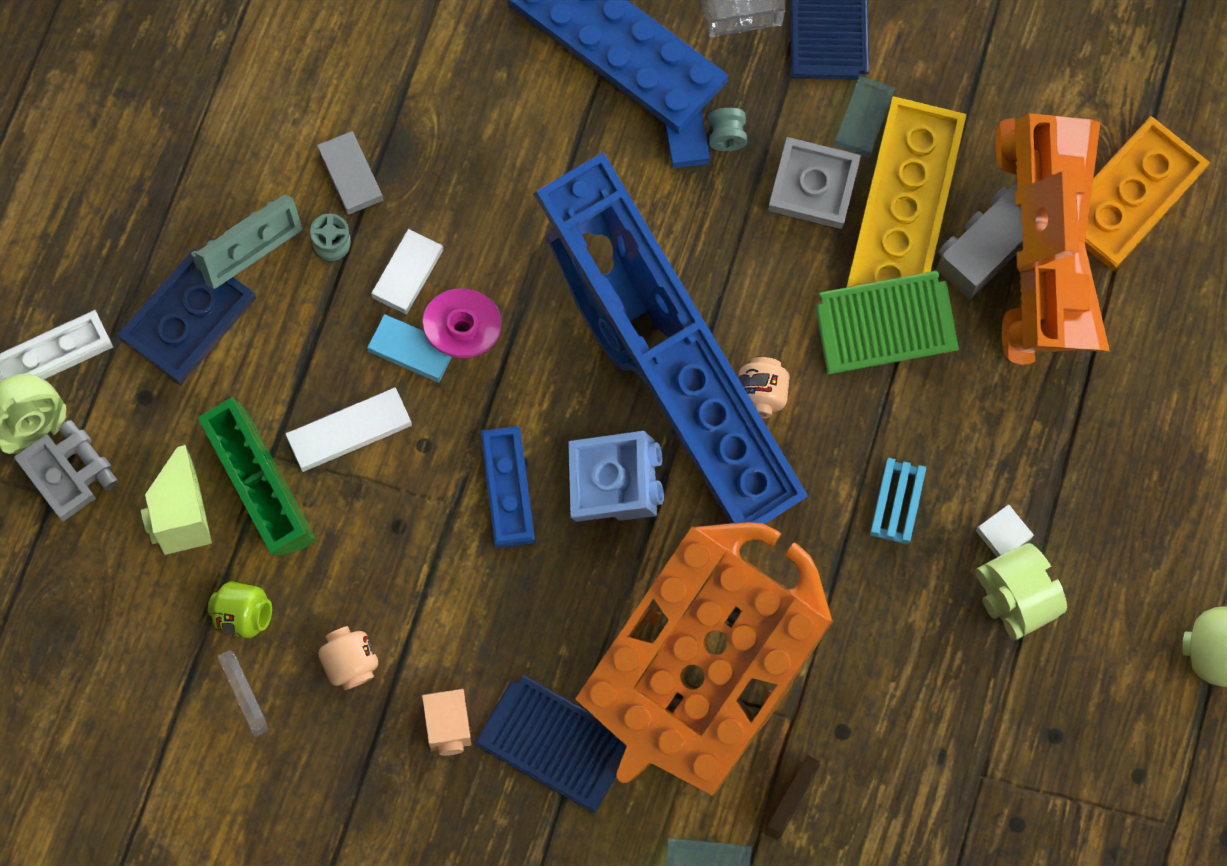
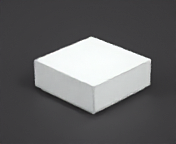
(1004, 531)

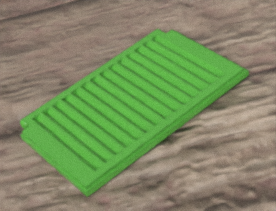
(885, 322)

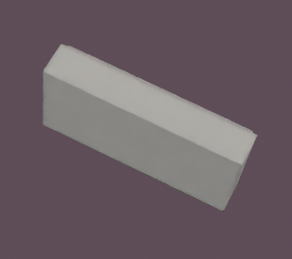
(350, 172)

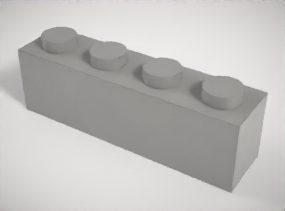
(985, 246)

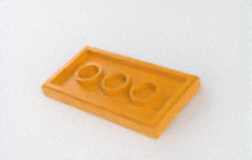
(1138, 190)

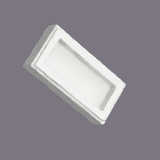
(407, 271)

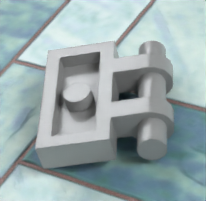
(56, 478)

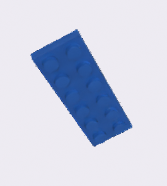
(631, 54)

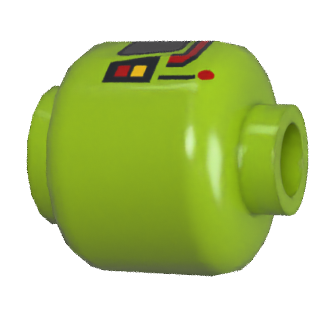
(240, 609)

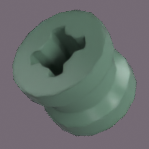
(727, 129)
(328, 228)

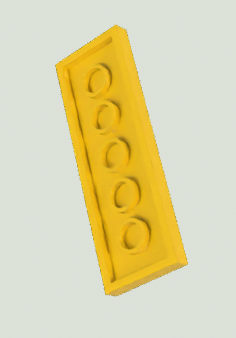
(907, 192)

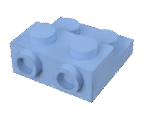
(614, 477)

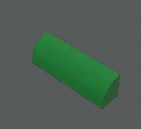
(257, 478)

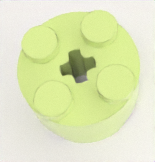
(1021, 590)

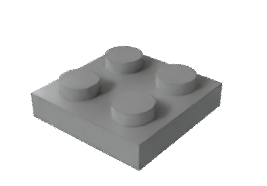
(814, 183)

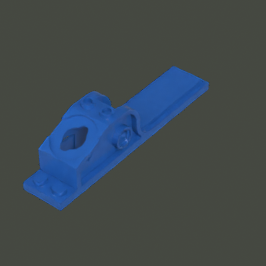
(687, 368)

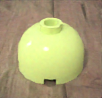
(28, 411)
(1209, 646)

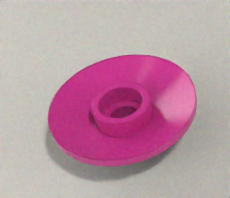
(462, 309)

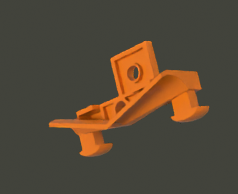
(1054, 192)

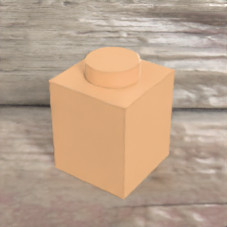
(447, 722)

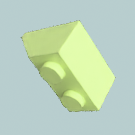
(176, 506)

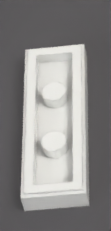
(57, 348)
(348, 429)

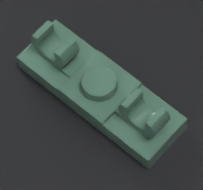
(248, 241)

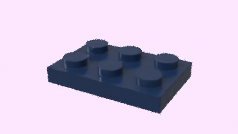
(185, 320)

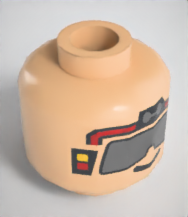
(765, 384)
(348, 658)

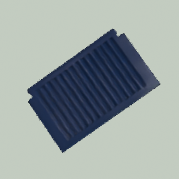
(829, 39)
(553, 742)

